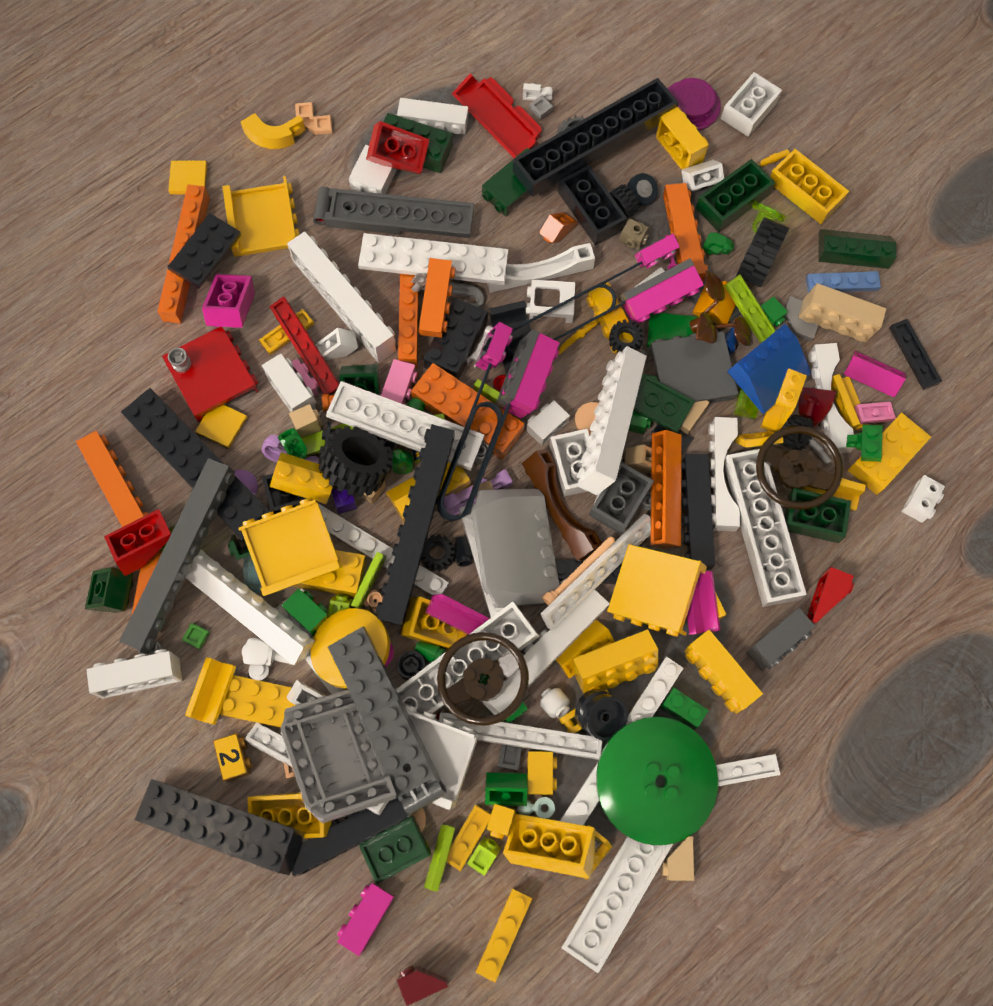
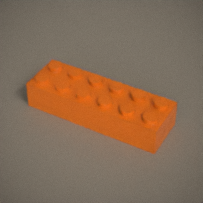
(455, 399)

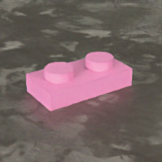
(303, 370)
(875, 412)

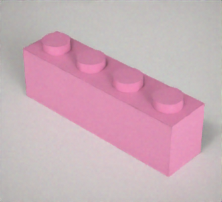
(399, 381)

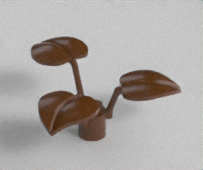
(704, 326)

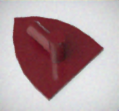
(815, 404)

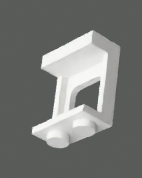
(567, 291)

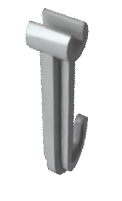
(458, 288)

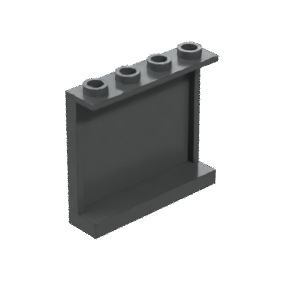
(695, 367)

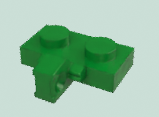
(868, 442)

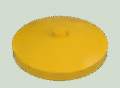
(336, 628)

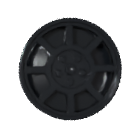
(410, 664)

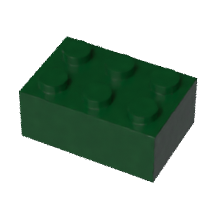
(822, 522)

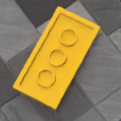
(256, 701)

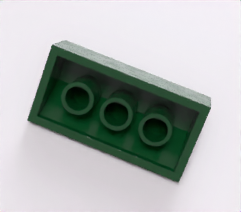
(856, 249)

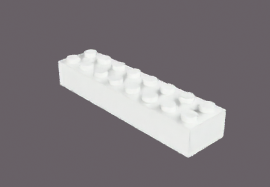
(342, 296)
(611, 421)
(764, 532)
(422, 689)

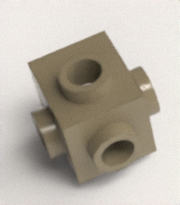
(634, 234)

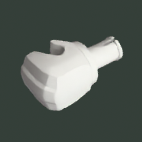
(260, 653)

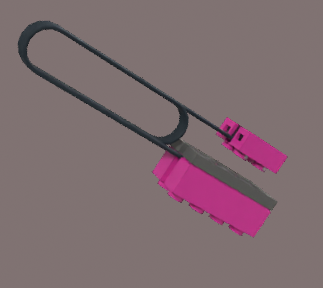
(649, 296)
(517, 396)

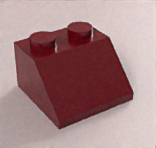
(419, 984)

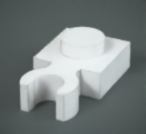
(534, 91)

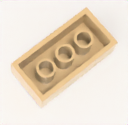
(842, 313)

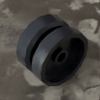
(600, 714)

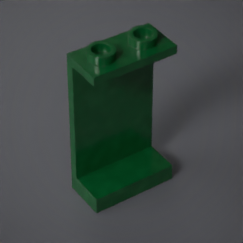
(503, 188)

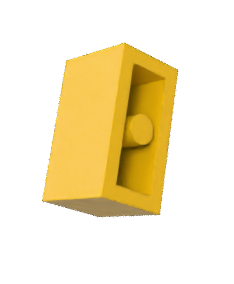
(540, 773)
(500, 821)

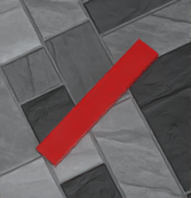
(305, 346)

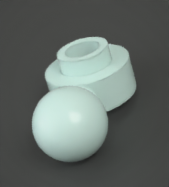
(527, 810)

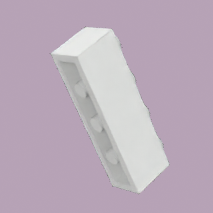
(437, 115)

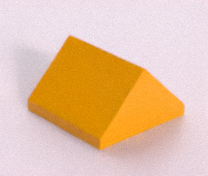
(719, 313)

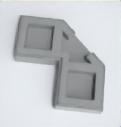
(799, 326)

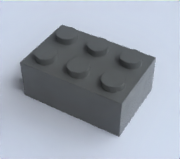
(621, 499)
(781, 640)

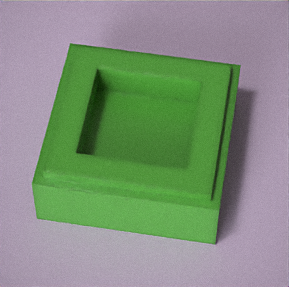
(195, 636)

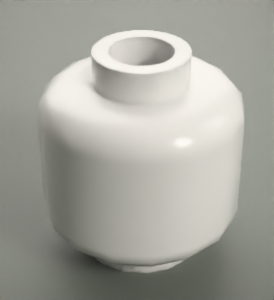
(555, 702)

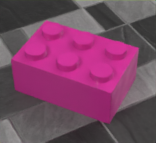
(228, 301)

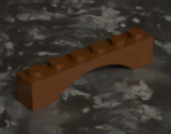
(542, 472)

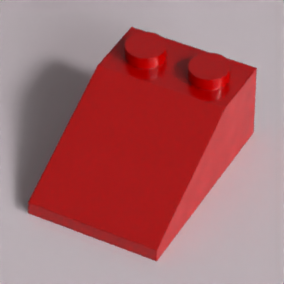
(397, 148)
(138, 541)
(830, 590)

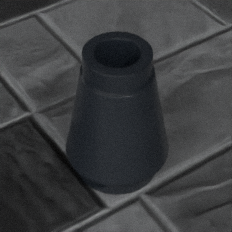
(463, 553)

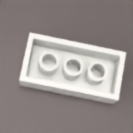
(134, 674)

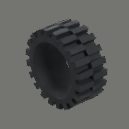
(762, 251)
(348, 474)

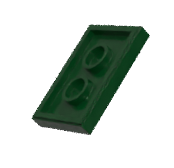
(662, 404)
(395, 849)

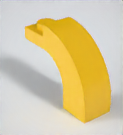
(272, 136)

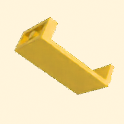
(786, 401)

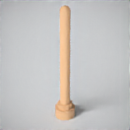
(550, 597)

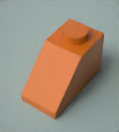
(557, 227)

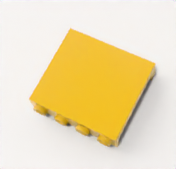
(262, 217)
(290, 546)
(655, 589)

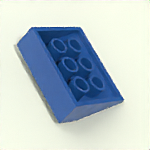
(765, 367)

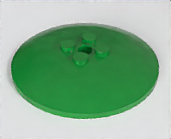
(629, 774)

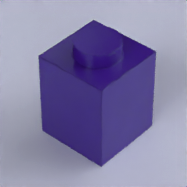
(343, 501)

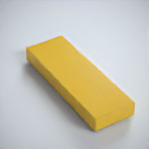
(277, 337)
(468, 837)

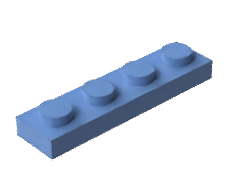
(845, 281)

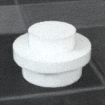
(258, 672)

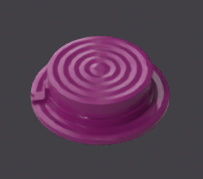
(697, 101)

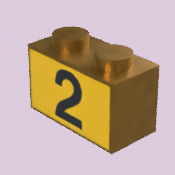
(232, 757)

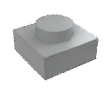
(541, 107)

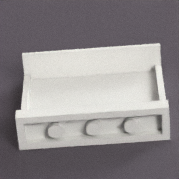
(448, 749)

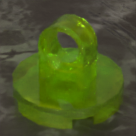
(767, 212)

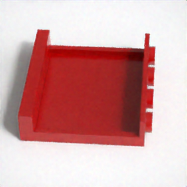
(214, 374)

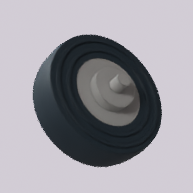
(644, 188)

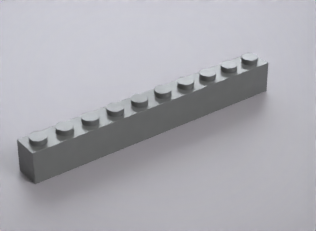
(178, 556)

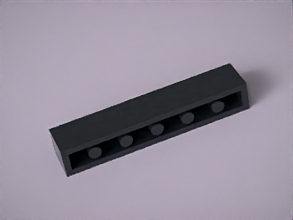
(697, 509)

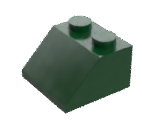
(362, 376)
(109, 590)

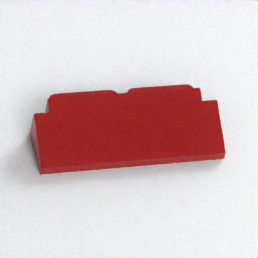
(494, 111)

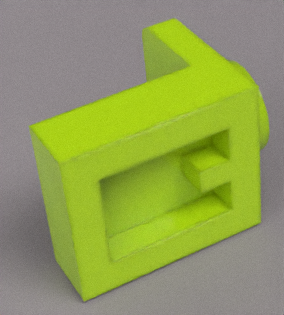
(339, 603)
(484, 855)

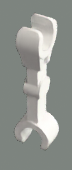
(475, 355)

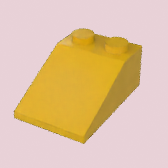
(426, 628)

